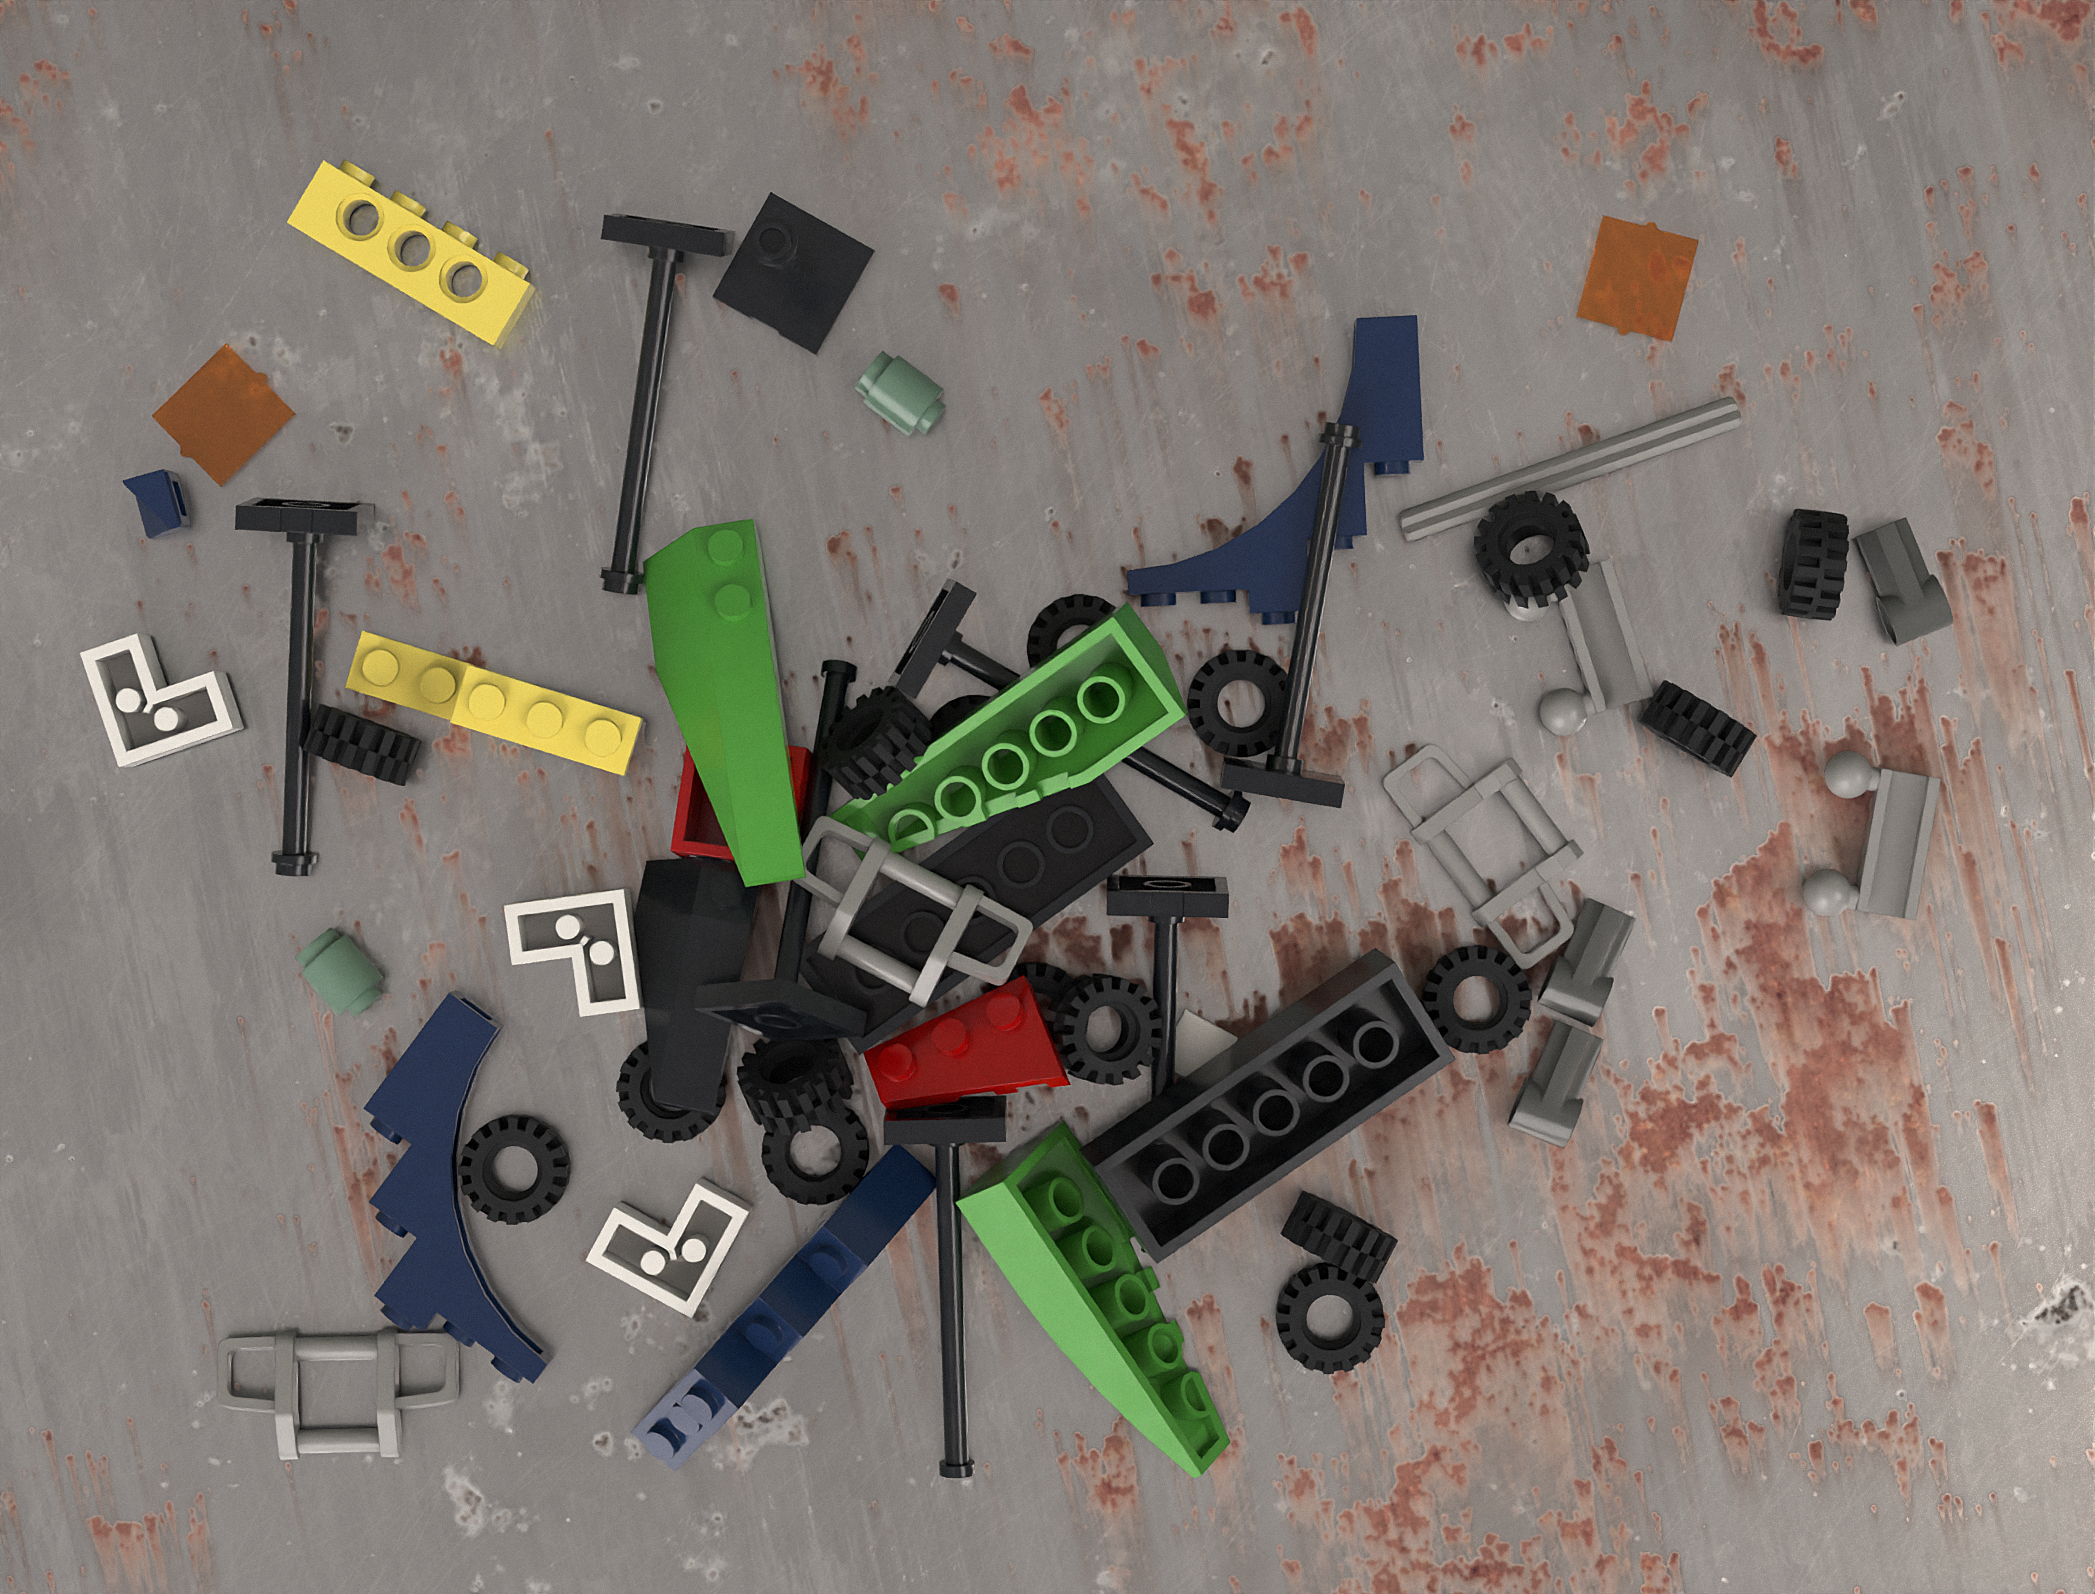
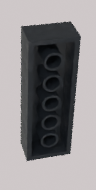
(1022, 858)
(1267, 1104)

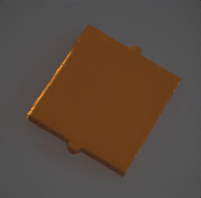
(1637, 278)
(224, 415)

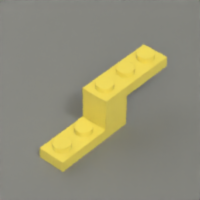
(494, 703)

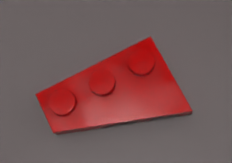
(972, 1049)

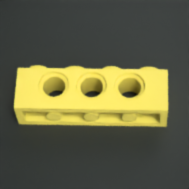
(325, 217)

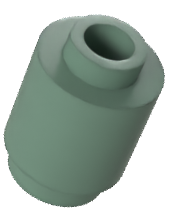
(901, 394)
(340, 973)

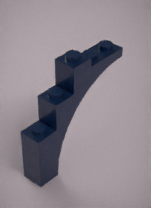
(1273, 556)
(439, 1272)
(786, 1308)

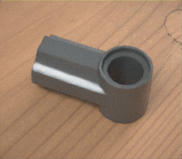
(1908, 597)
(1582, 975)
(1551, 1098)

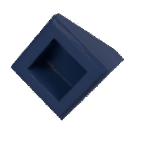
(160, 503)

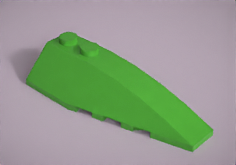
(725, 690)
(1033, 737)
(1085, 1286)

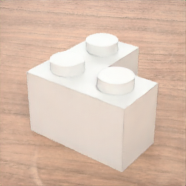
(146, 715)
(595, 932)
(676, 1261)

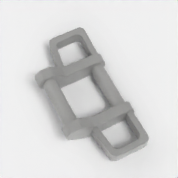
(962, 901)
(1486, 904)
(291, 1349)

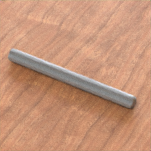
(1571, 468)

